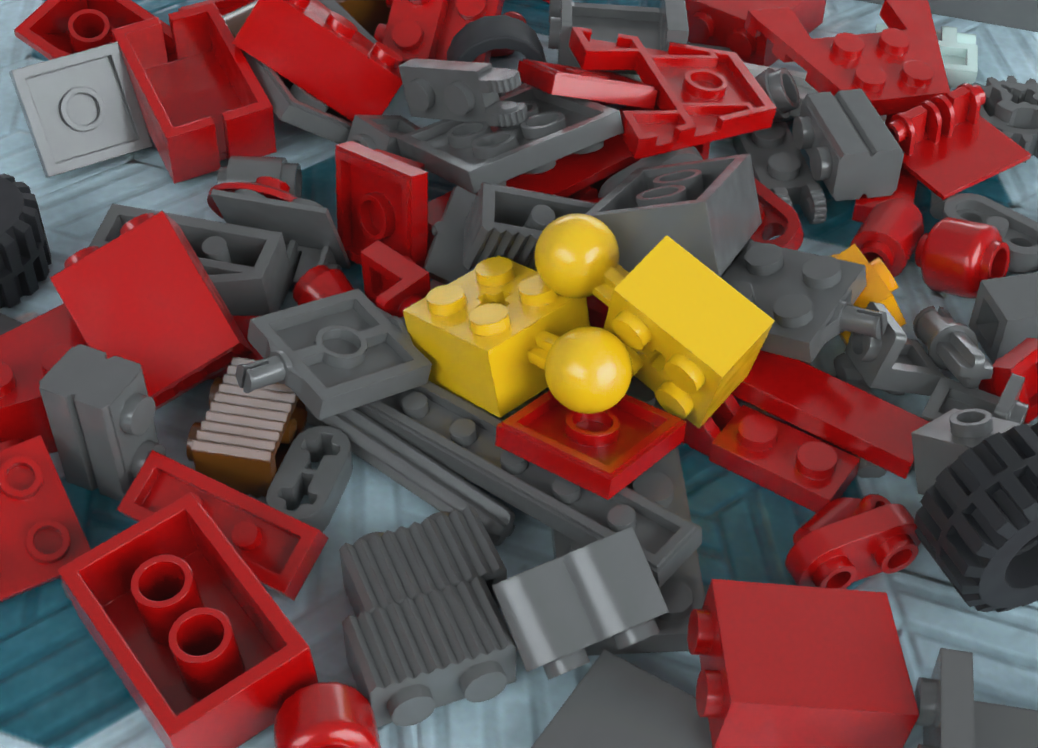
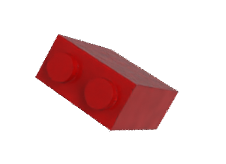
(723, 24)
(152, 306)
(800, 667)

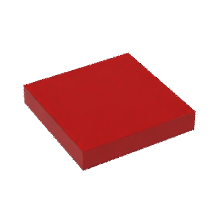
(587, 84)
(380, 202)
(592, 450)

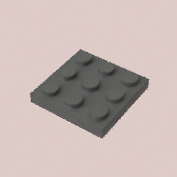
(493, 154)

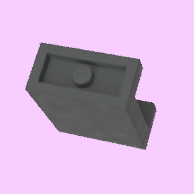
(651, 25)

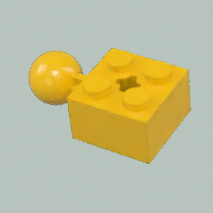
(679, 320)
(510, 336)

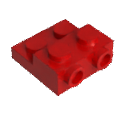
(427, 26)

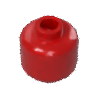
(961, 255)
(326, 718)

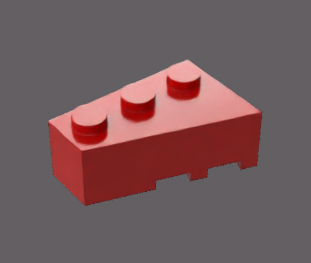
(322, 55)

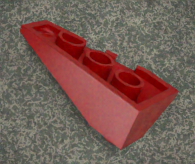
(80, 25)

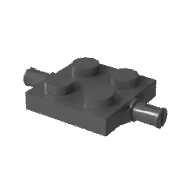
(805, 296)
(334, 354)

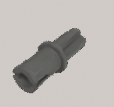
(952, 346)

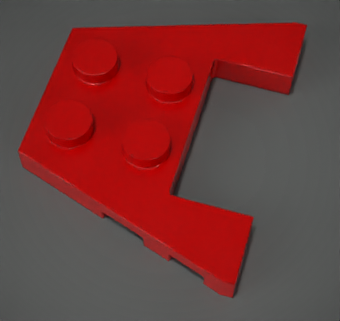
(890, 66)
(700, 92)

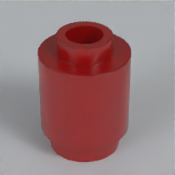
(891, 233)

